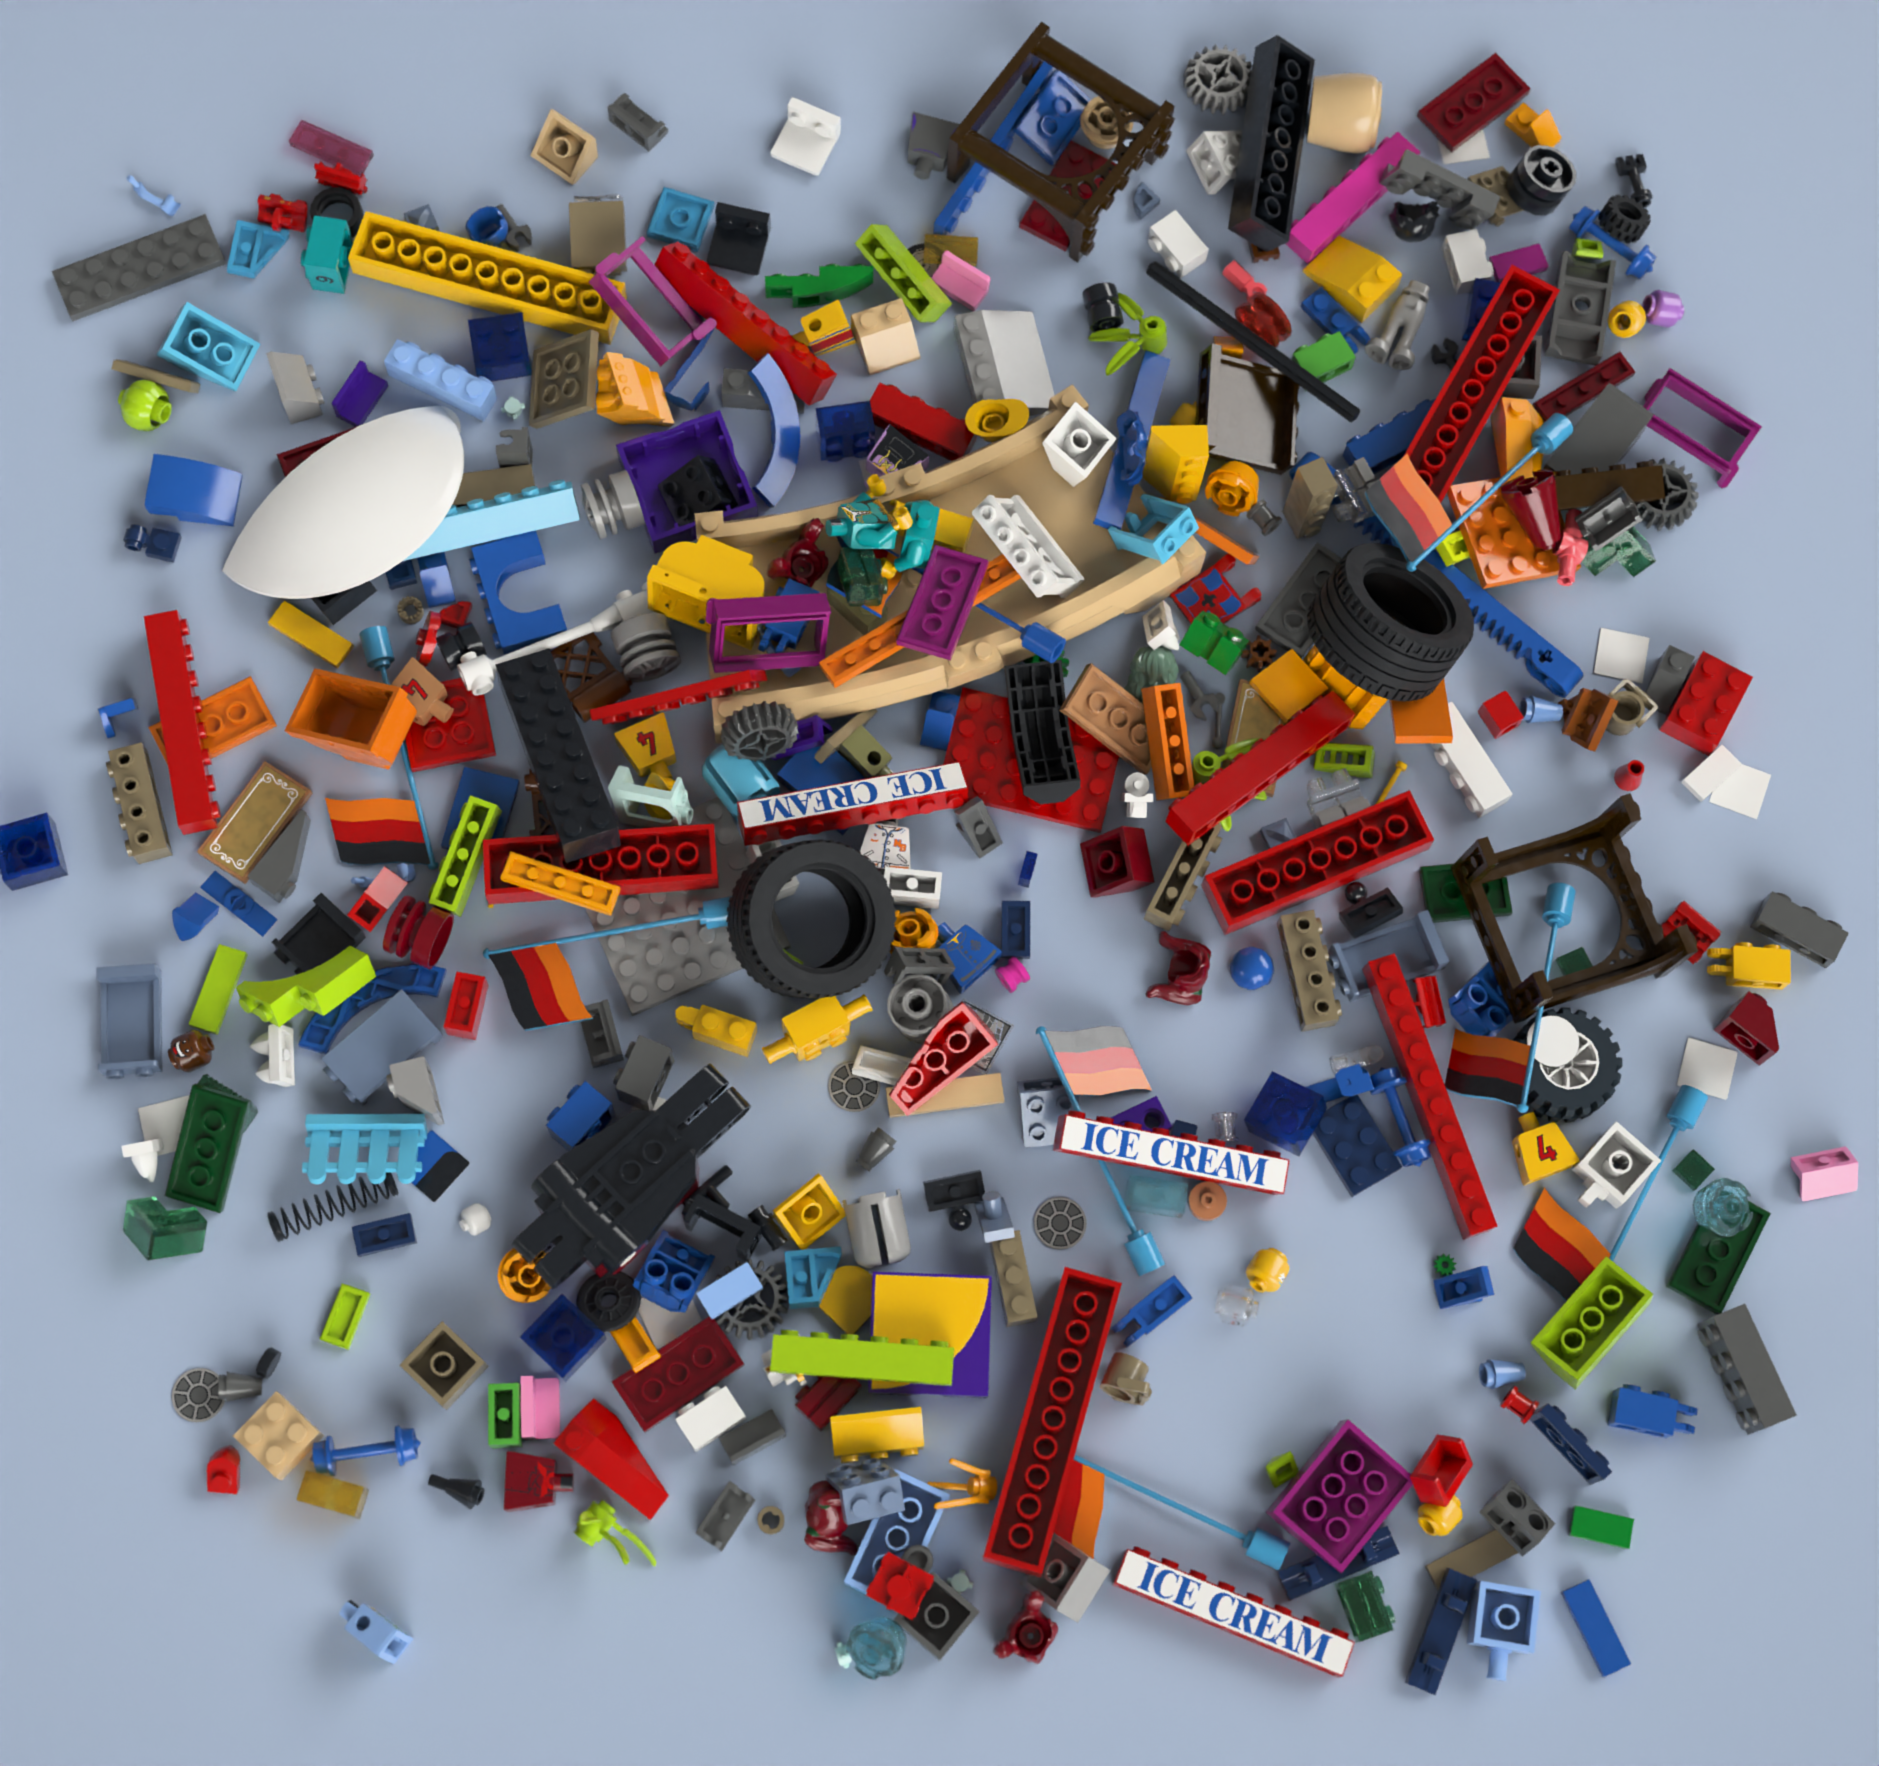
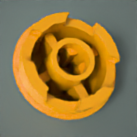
(1233, 488)
(914, 930)
(520, 1280)

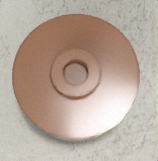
(1207, 1201)

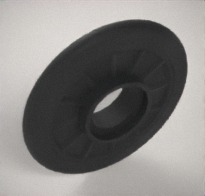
(619, 1314)

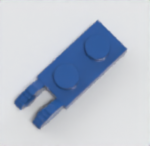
(1333, 318)
(1154, 1309)

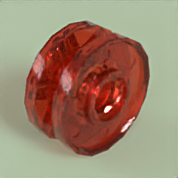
(1264, 318)

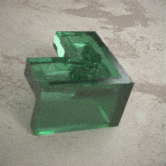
(1628, 548)
(163, 1232)

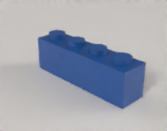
(1387, 442)

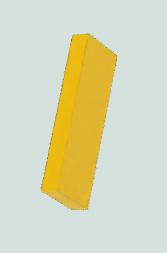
(310, 634)

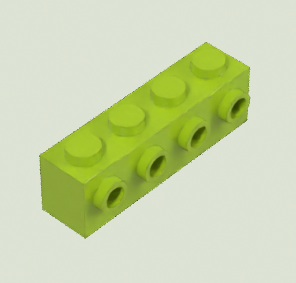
(903, 273)
(465, 855)

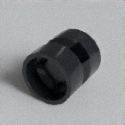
(1102, 306)
(457, 645)

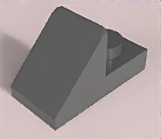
(977, 827)

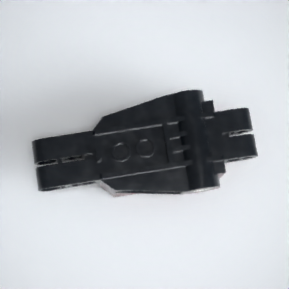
(625, 1181)

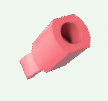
(1242, 279)

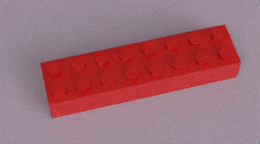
(1317, 862)
(644, 863)

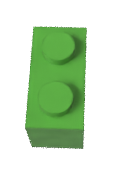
(1326, 357)
(504, 1415)

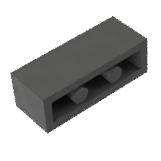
(1799, 929)

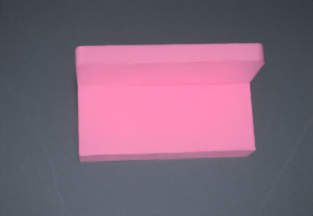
(961, 281)
(1826, 1173)
(540, 1408)

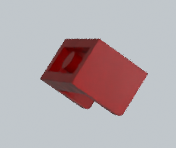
(466, 1005)
(1441, 1470)

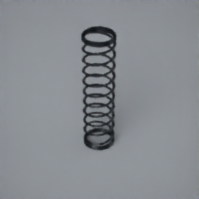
(275, 1226)

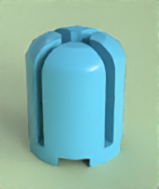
(737, 779)

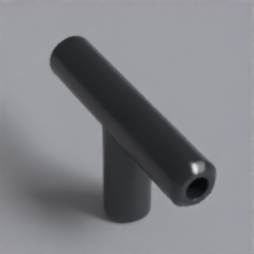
(709, 1187)

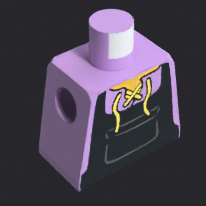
(894, 453)

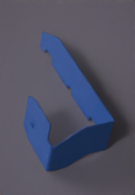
(700, 397)
(1348, 1083)

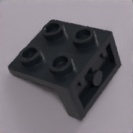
(739, 239)
(696, 489)

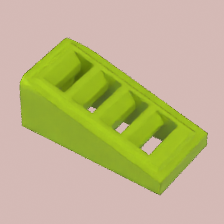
(1353, 769)

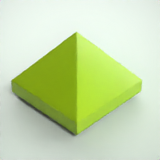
(1281, 1468)

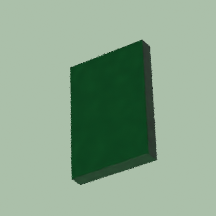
(1445, 900)

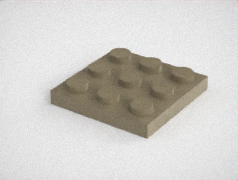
(564, 379)

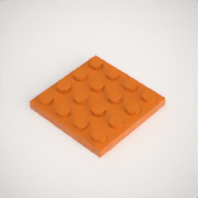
(1496, 539)

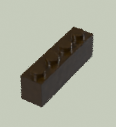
(1591, 486)

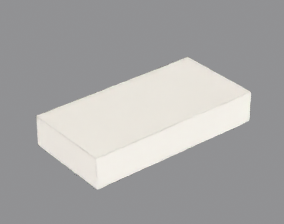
(1711, 773)
(879, 1065)

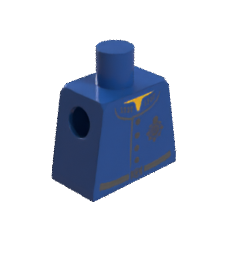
(969, 953)

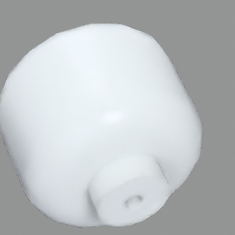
(475, 1219)

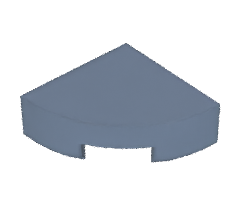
(1144, 200)

